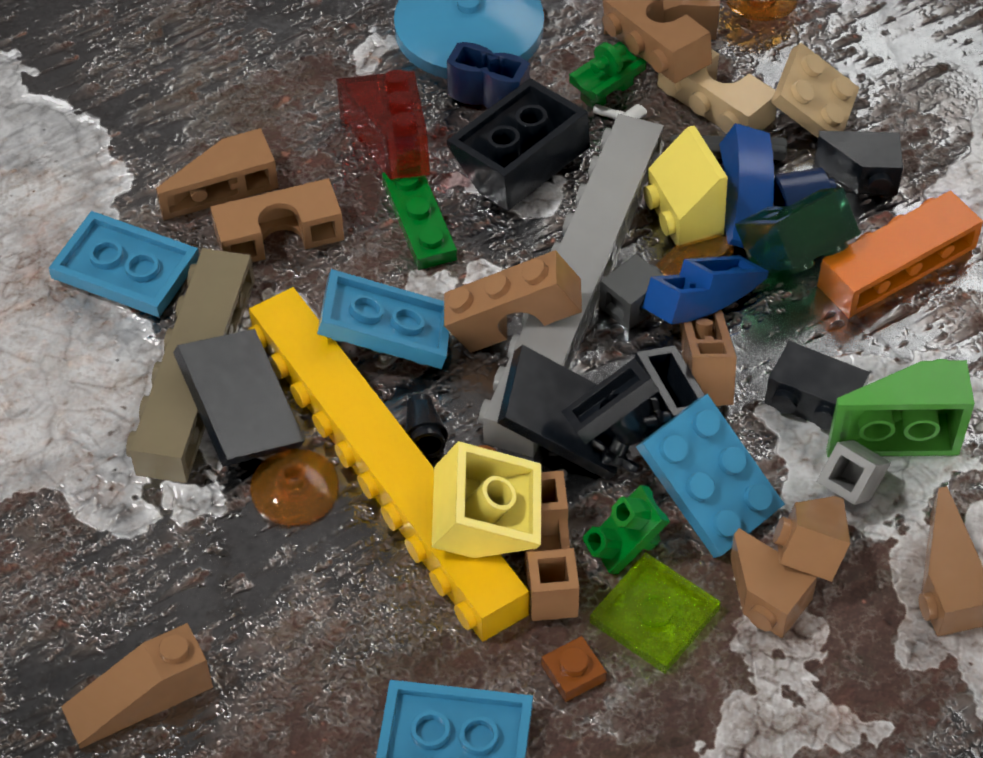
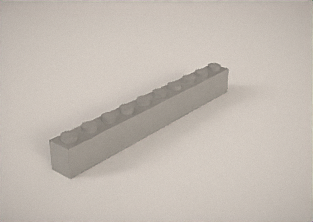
(590, 248)

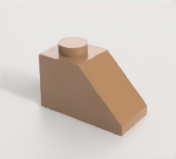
(814, 537)
(768, 591)

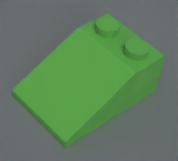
(908, 412)

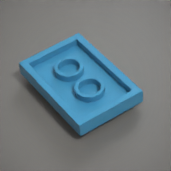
(124, 263)
(384, 319)
(710, 475)
(453, 722)

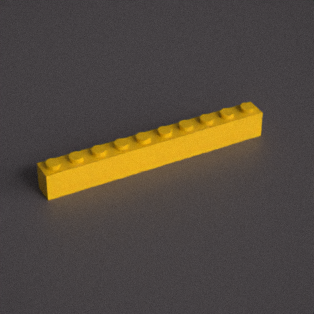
(385, 458)

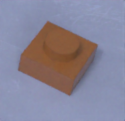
(573, 668)

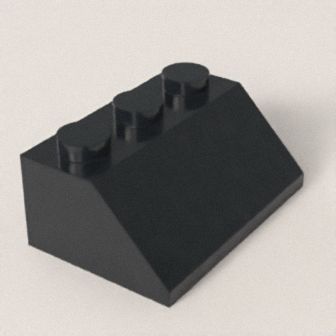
(520, 143)

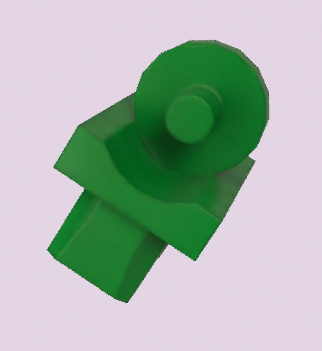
(609, 71)
(629, 530)

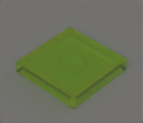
(655, 612)

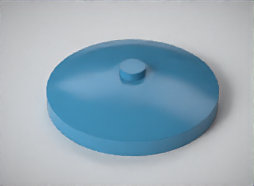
(432, 28)

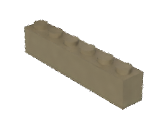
(169, 419)

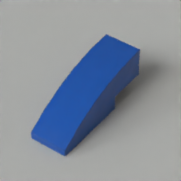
(750, 175)
(702, 287)

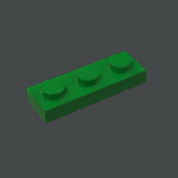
(420, 221)

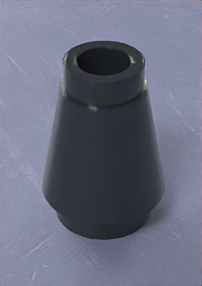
(425, 425)

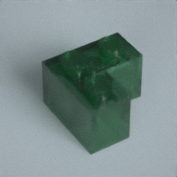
(799, 233)

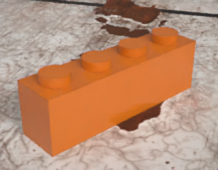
(899, 253)

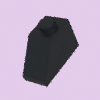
(862, 160)

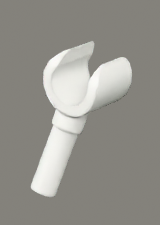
(636, 111)

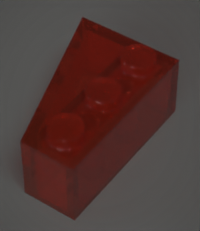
(389, 119)

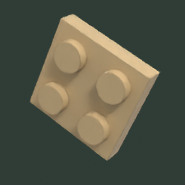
(814, 92)

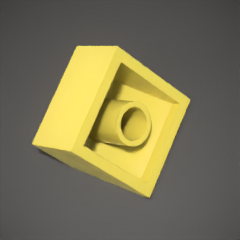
(687, 189)
(485, 502)

